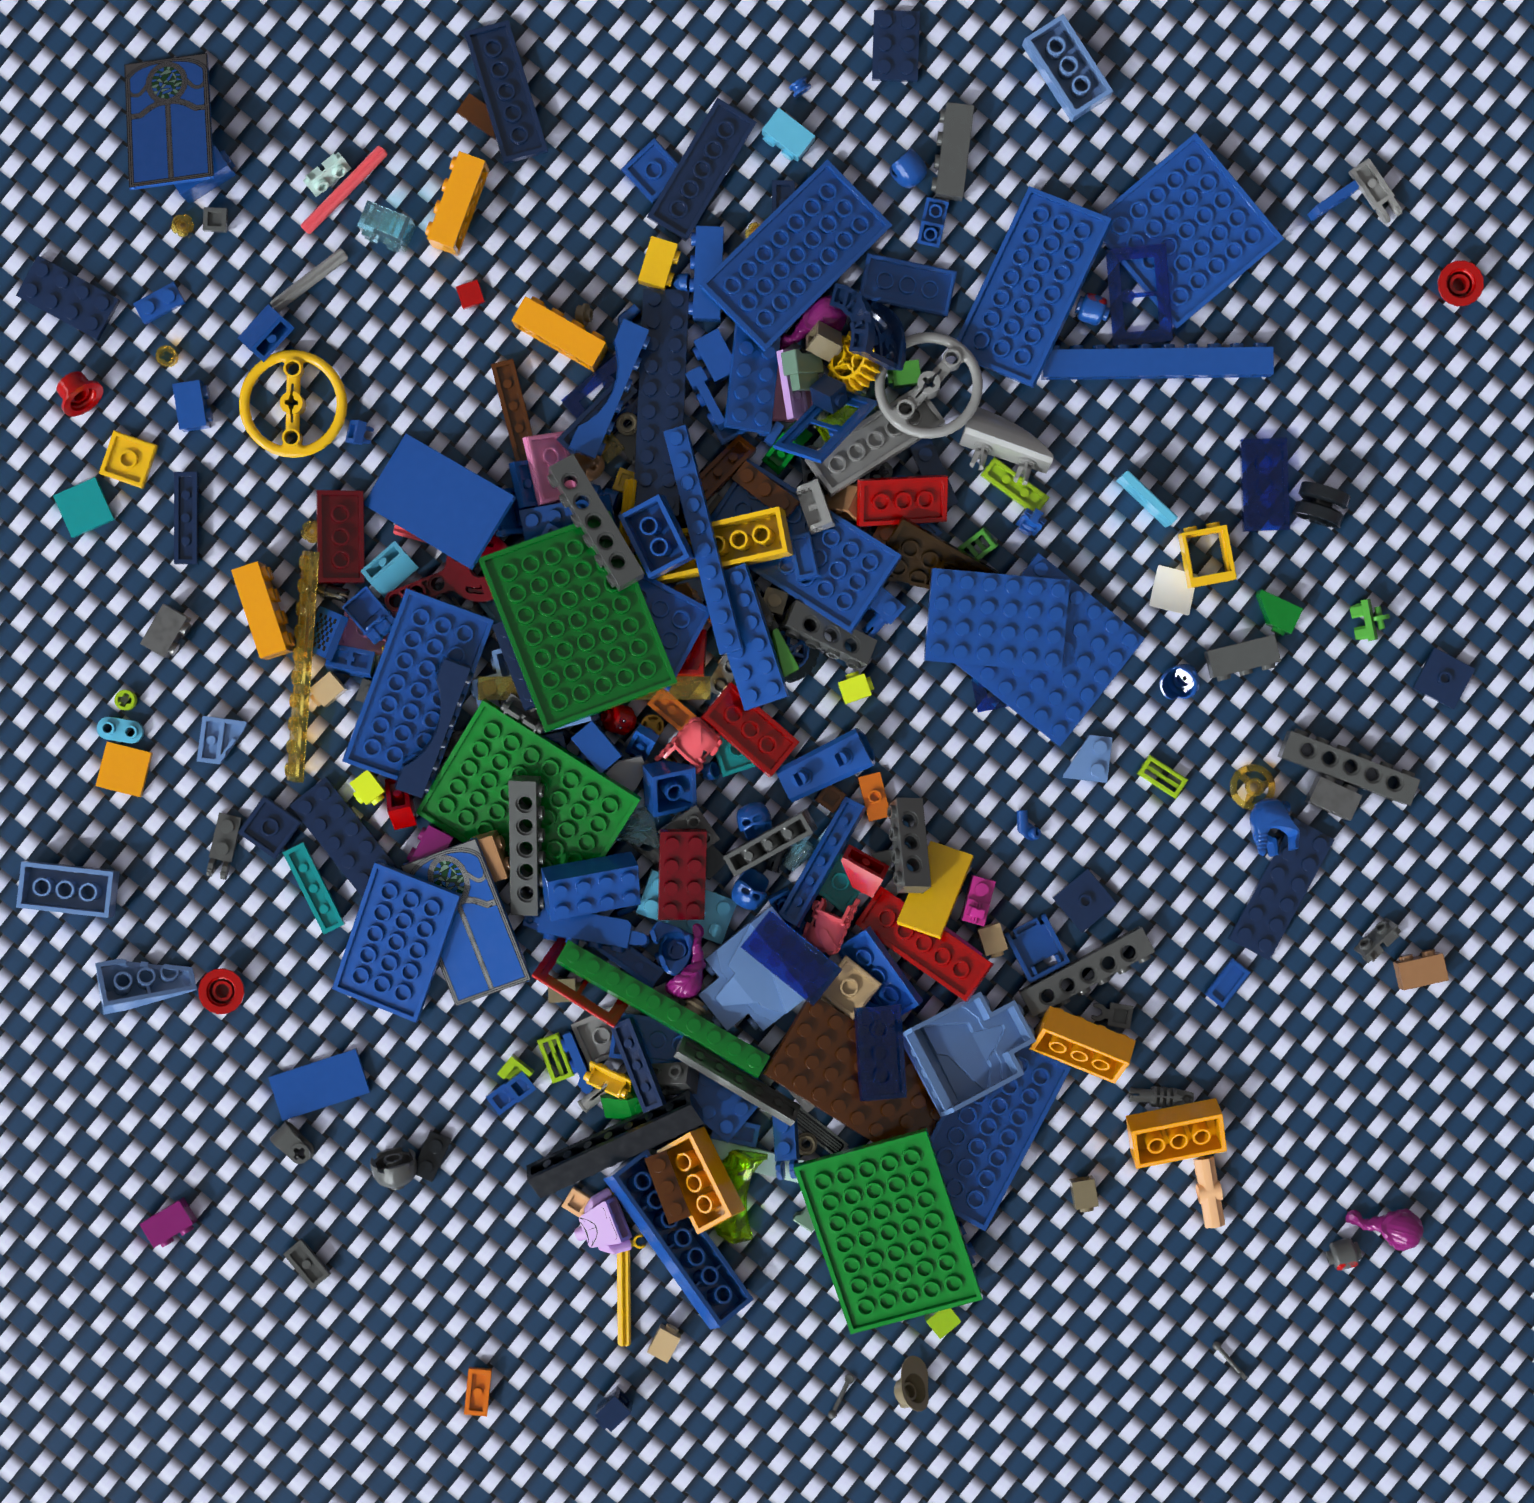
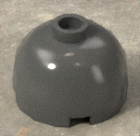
(394, 1167)

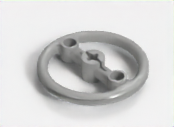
(955, 349)

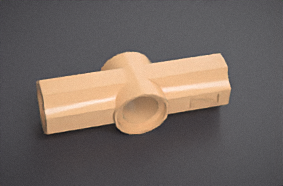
(1209, 1192)

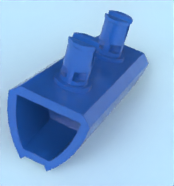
(827, 765)

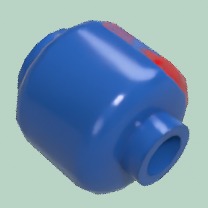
(1092, 309)

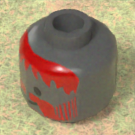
(1343, 1254)

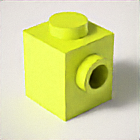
(855, 687)
(368, 788)

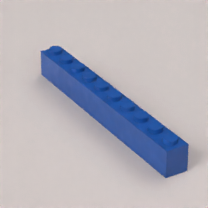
(1159, 362)

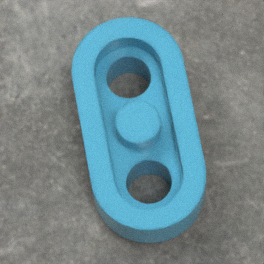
(120, 729)

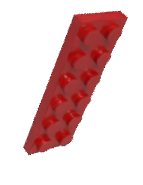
(942, 959)

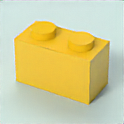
(659, 263)

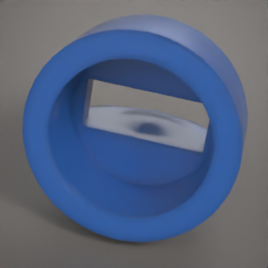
(681, 281)
(710, 771)

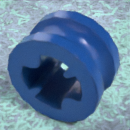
(800, 87)

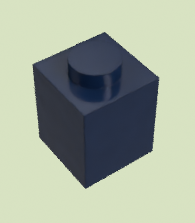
(829, 394)

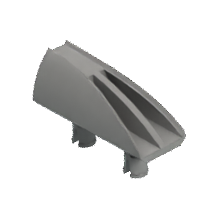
(1003, 439)

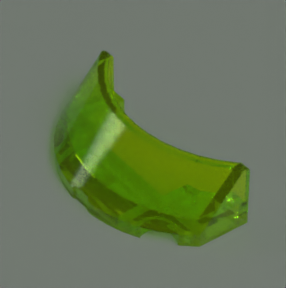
(740, 1168)

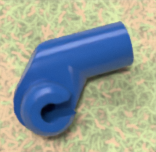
(629, 314)
(1025, 828)

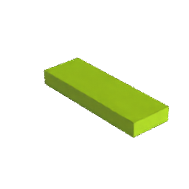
(1002, 478)

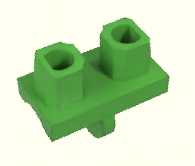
(1369, 630)

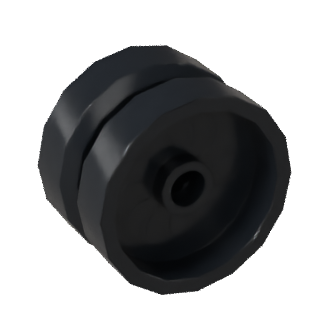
(1321, 504)

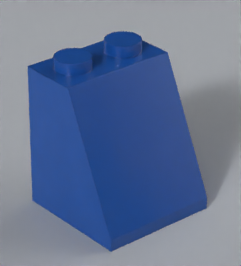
(222, 172)

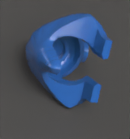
(1271, 814)
(674, 949)

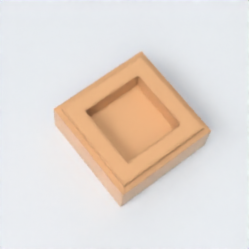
(576, 1201)

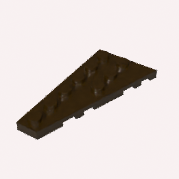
(926, 551)

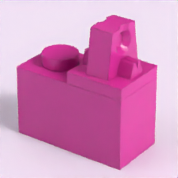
(977, 900)

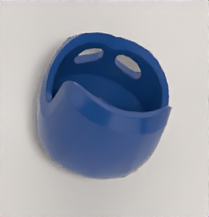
(909, 169)
(1175, 686)
(753, 819)
(750, 889)

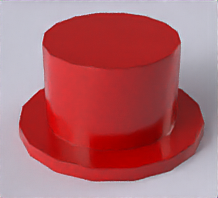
(1460, 283)
(78, 393)
(221, 991)

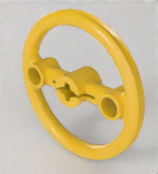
(291, 357)

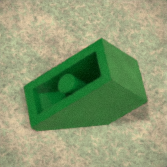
(777, 459)
(1278, 612)
(621, 1108)

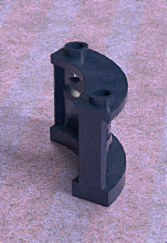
(871, 328)

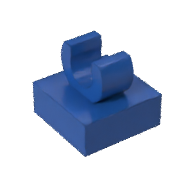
(775, 431)
(356, 432)

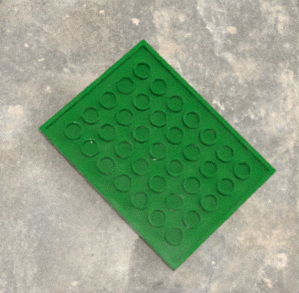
(572, 631)
(472, 790)
(888, 1231)

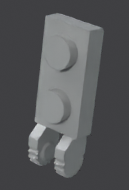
(1375, 189)

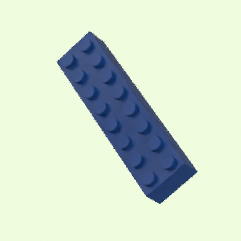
(688, 1257)

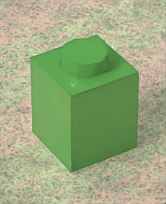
(907, 377)

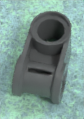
(290, 1141)

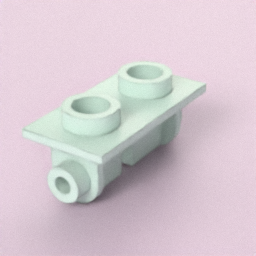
(335, 168)

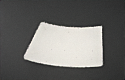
(1171, 591)

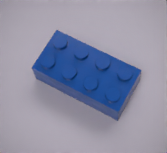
(591, 886)

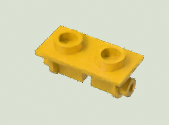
(618, 1083)

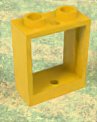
(1211, 528)

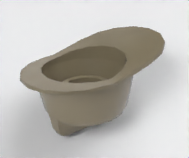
(912, 1387)

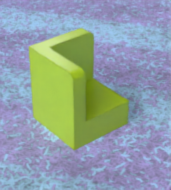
(513, 1067)
(942, 1321)

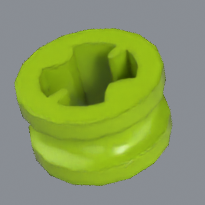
(122, 693)

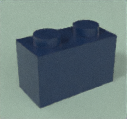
(613, 1409)

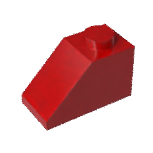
(399, 806)
(863, 870)

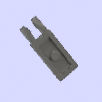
(224, 843)

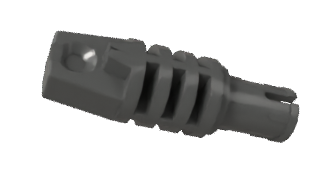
(1161, 1096)

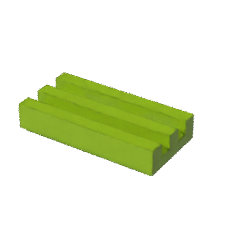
(1145, 766)
(547, 1061)

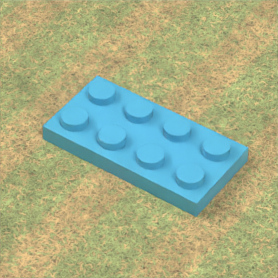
(716, 916)

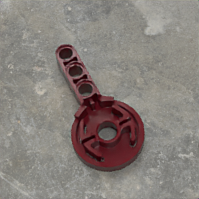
(456, 578)

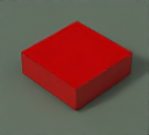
(470, 294)

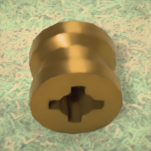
(653, 722)

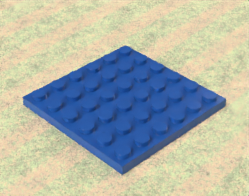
(1202, 217)
(1093, 655)

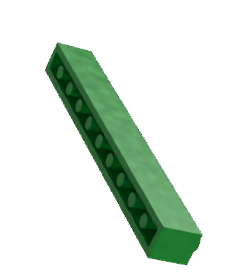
(662, 1009)

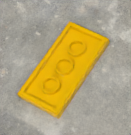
(931, 910)

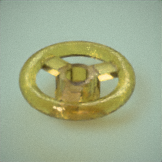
(1240, 774)

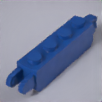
(589, 928)

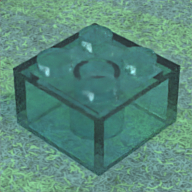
(386, 226)

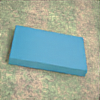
(1147, 499)

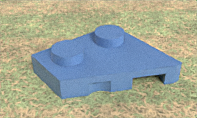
(1092, 760)

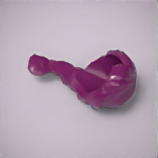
(819, 311)
(691, 978)
(1399, 1227)

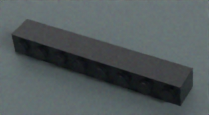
(614, 1144)

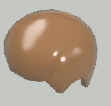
(592, 467)

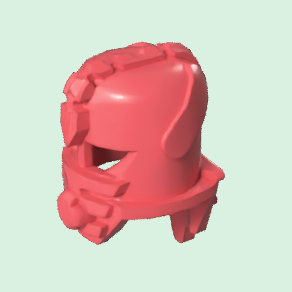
(692, 741)
(829, 928)

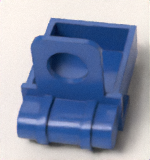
(369, 615)

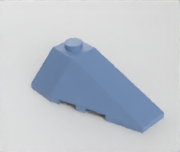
(136, 984)

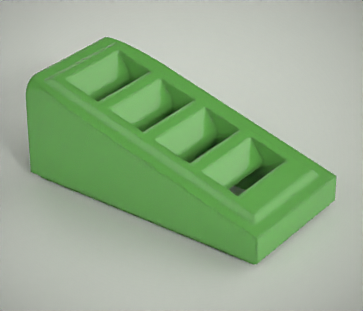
(987, 536)
(784, 655)

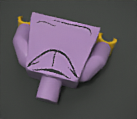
(605, 1225)

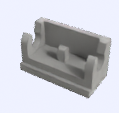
(815, 506)

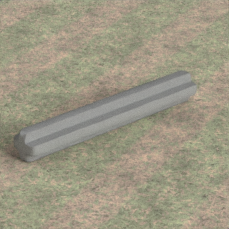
(309, 280)

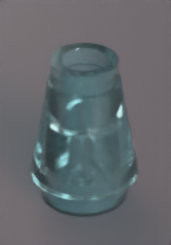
(798, 854)

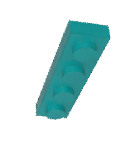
(313, 888)

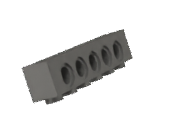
(570, 469)
(1402, 793)
(520, 900)
(1141, 952)

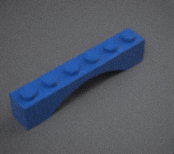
(627, 344)

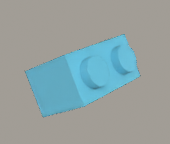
(787, 135)
(389, 569)

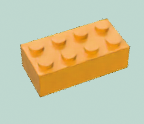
(457, 203)
(560, 334)
(263, 611)
(1083, 1044)
(1176, 1133)
(703, 1180)

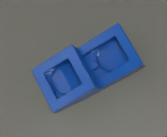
(510, 1092)

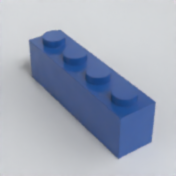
(707, 257)

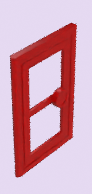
(542, 975)

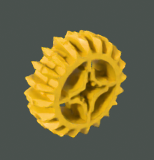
(852, 368)

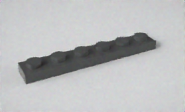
(737, 1081)

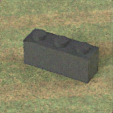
(1242, 657)

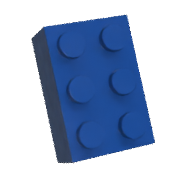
(656, 536)

